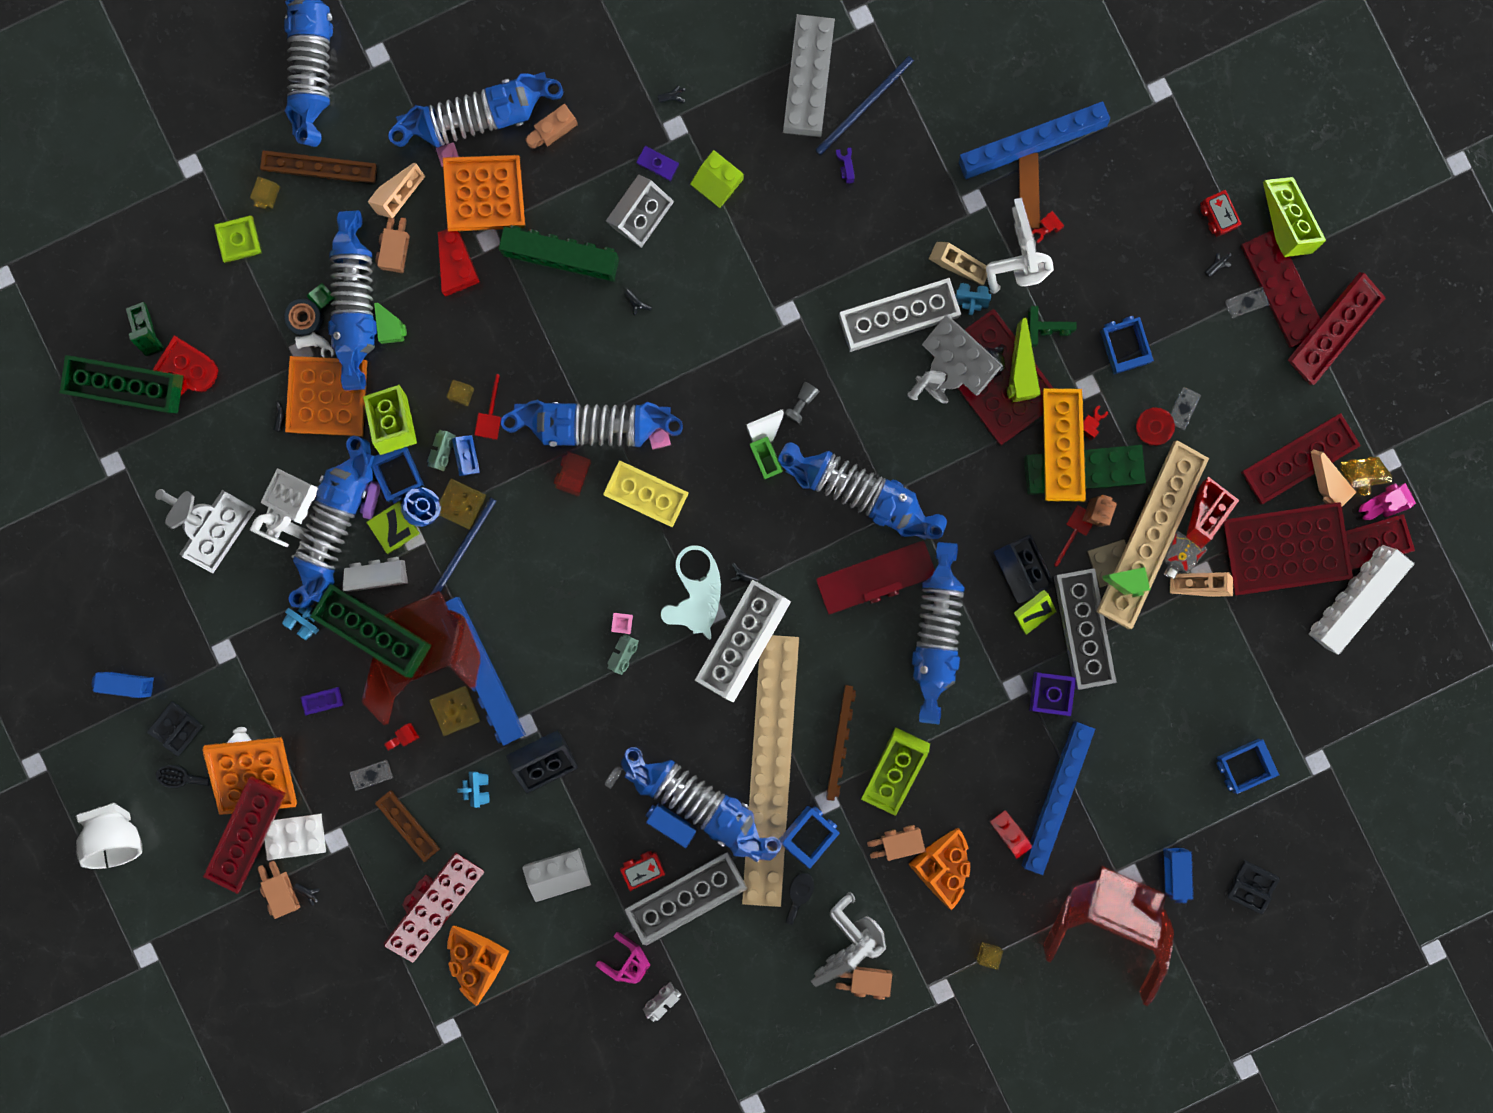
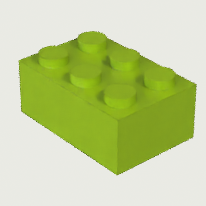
(389, 420)

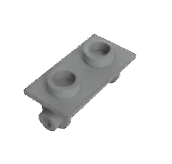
(655, 1008)

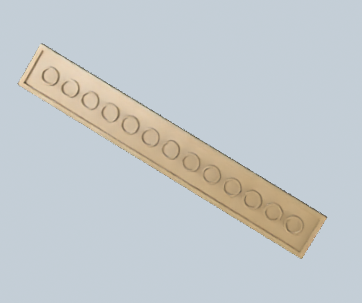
(771, 764)

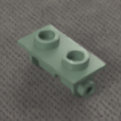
(439, 458)
(619, 662)

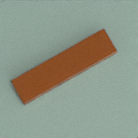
(1030, 188)

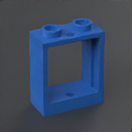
(1142, 340)
(381, 459)
(122, 684)
(1264, 757)
(671, 824)
(796, 826)
(1178, 874)

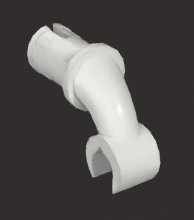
(315, 340)

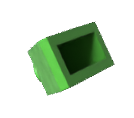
(389, 327)
(766, 457)
(1129, 581)

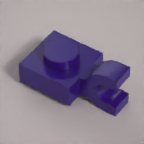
(847, 169)

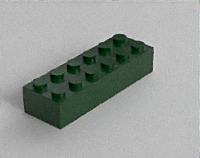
(558, 253)
(121, 384)
(1102, 468)
(371, 631)

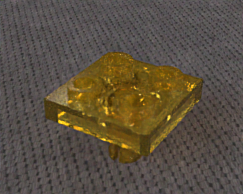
(1365, 473)
(458, 503)
(453, 711)

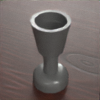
(805, 396)

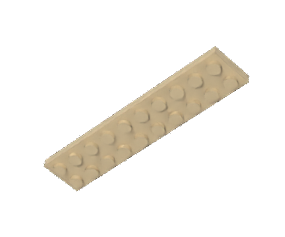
(1155, 529)

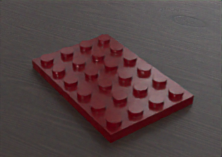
(992, 404)
(1288, 549)

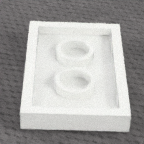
(295, 837)

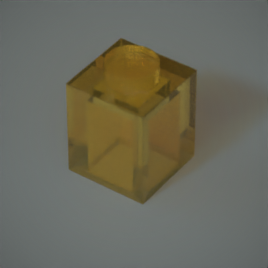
(264, 193)
(460, 392)
(989, 955)

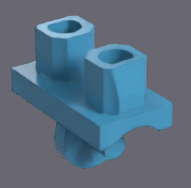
(973, 300)
(307, 628)
(475, 780)

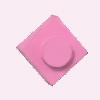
(446, 152)
(659, 439)
(622, 623)

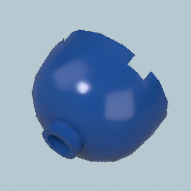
(420, 507)

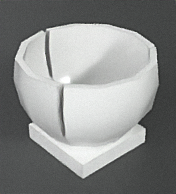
(107, 830)

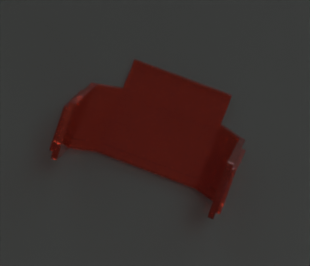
(450, 646)
(1126, 910)

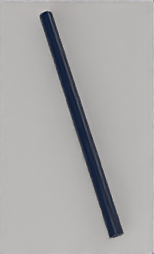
(865, 104)
(465, 544)

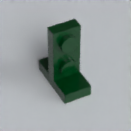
(1046, 328)
(142, 330)

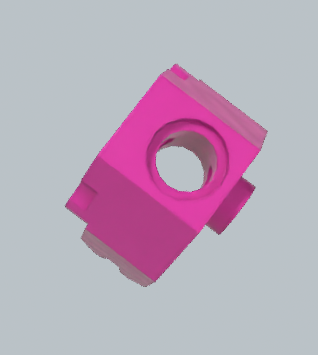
(1390, 502)
(628, 973)

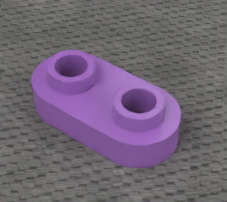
(368, 507)

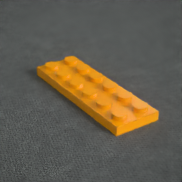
(1063, 445)

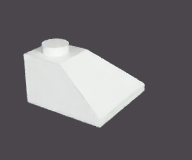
(765, 426)

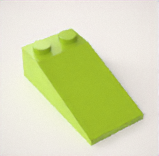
(1292, 218)
(1023, 375)
(896, 771)

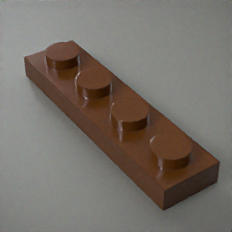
(407, 826)

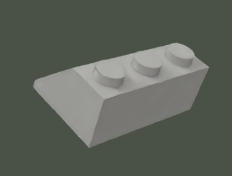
(640, 210)
(374, 575)
(556, 875)

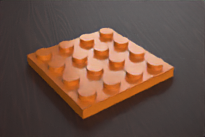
(483, 192)
(318, 400)
(235, 762)

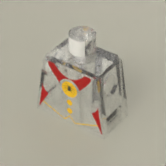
(1182, 555)

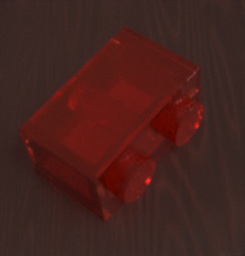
(572, 474)

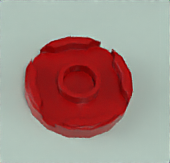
(1155, 426)

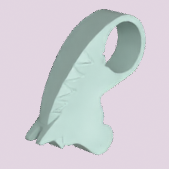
(702, 605)

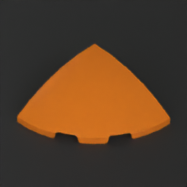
(944, 867)
(474, 962)

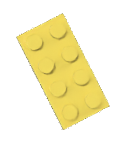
(646, 493)

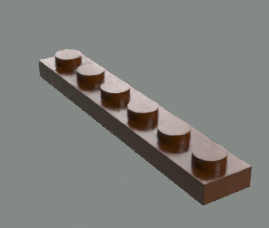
(318, 167)
(840, 751)

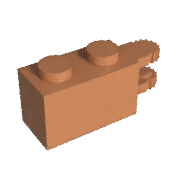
(552, 127)
(393, 247)
(1100, 511)
(899, 843)
(278, 891)
(868, 982)

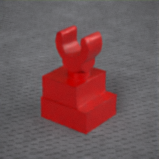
(1048, 224)
(1091, 423)
(404, 736)

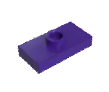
(657, 163)
(322, 701)

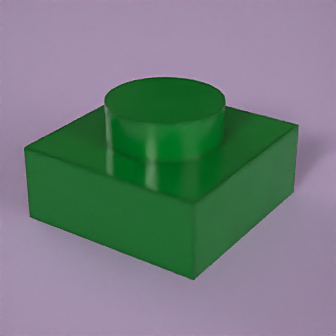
(320, 296)

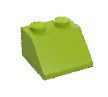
(717, 179)

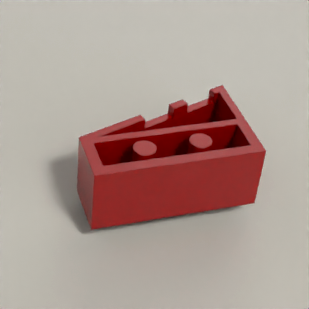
(455, 263)
(1209, 512)

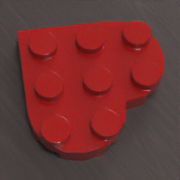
(186, 360)

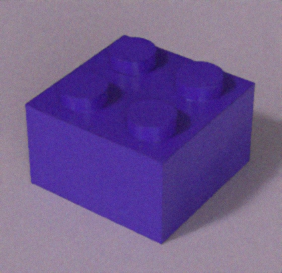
(1052, 694)

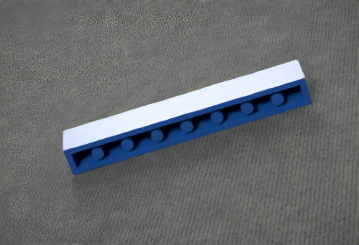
(1034, 140)
(490, 689)
(1058, 797)

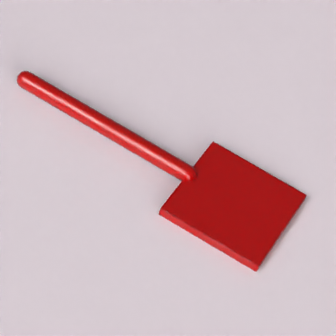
(487, 424)
(1077, 523)

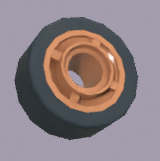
(296, 309)

